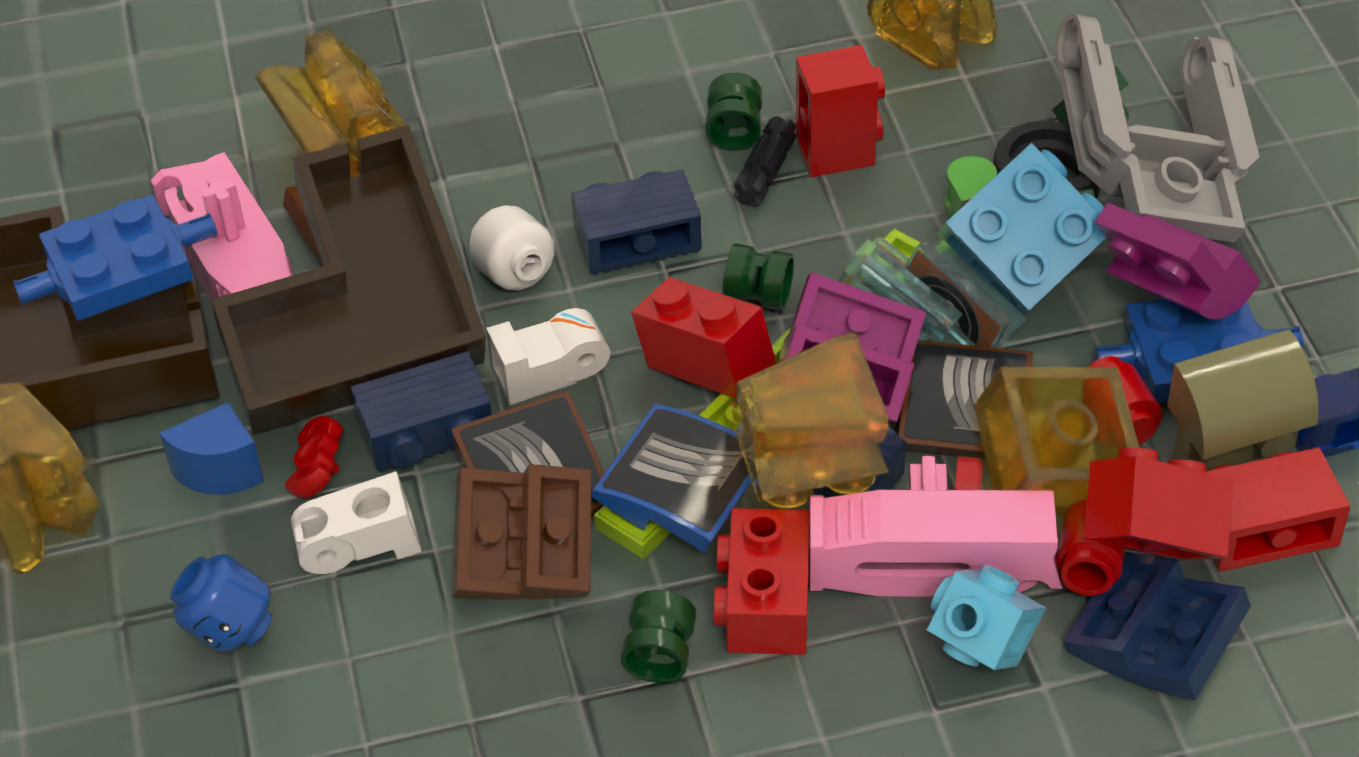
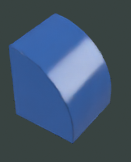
(213, 453)

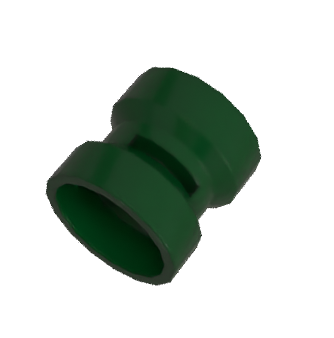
(734, 111)
(759, 276)
(657, 644)

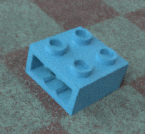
(1026, 228)

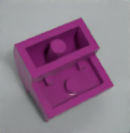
(1176, 263)
(883, 327)

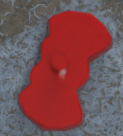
(315, 457)

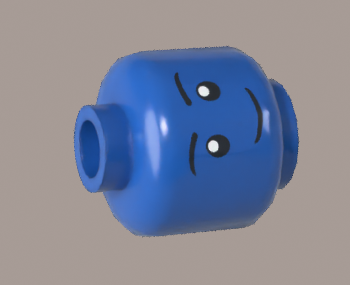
(221, 603)

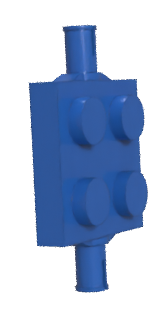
(115, 257)
(1170, 334)

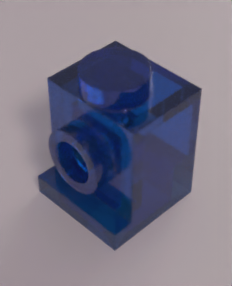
(1338, 415)

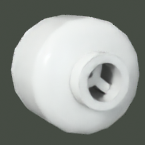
(508, 244)

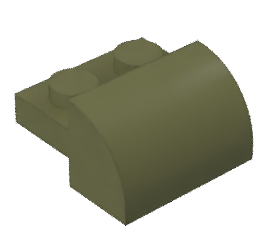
(1243, 401)

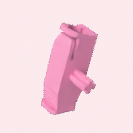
(246, 244)
(921, 535)

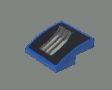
(678, 475)

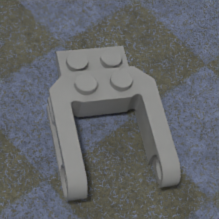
(1154, 169)

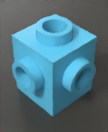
(984, 617)

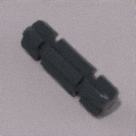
(765, 161)

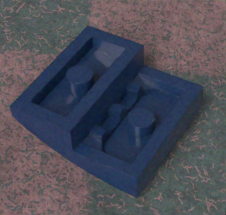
(1158, 626)

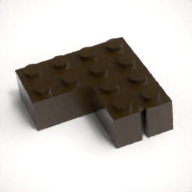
(376, 305)
(107, 364)

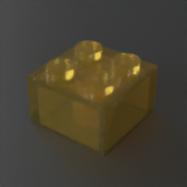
(1049, 425)

